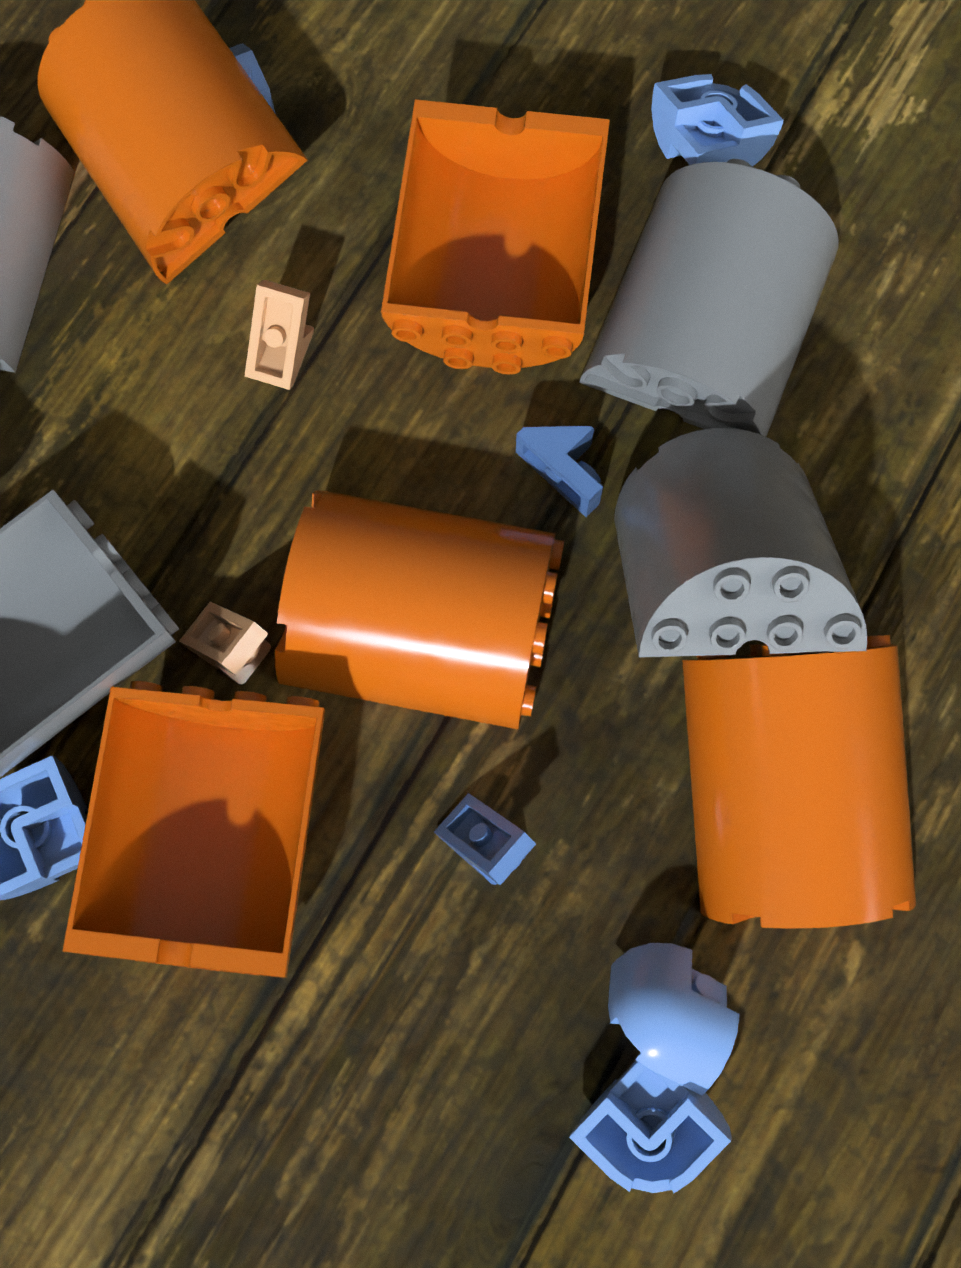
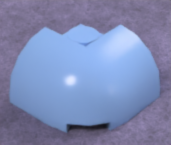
(712, 121)
(39, 827)
(672, 1014)
(651, 1132)

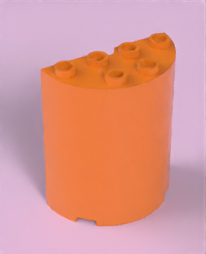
(164, 123)
(495, 235)
(416, 608)
(800, 786)
(197, 830)

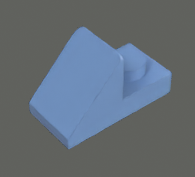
(553, 456)
(485, 839)

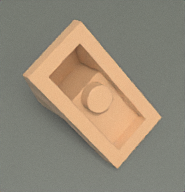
(278, 334)
(227, 642)

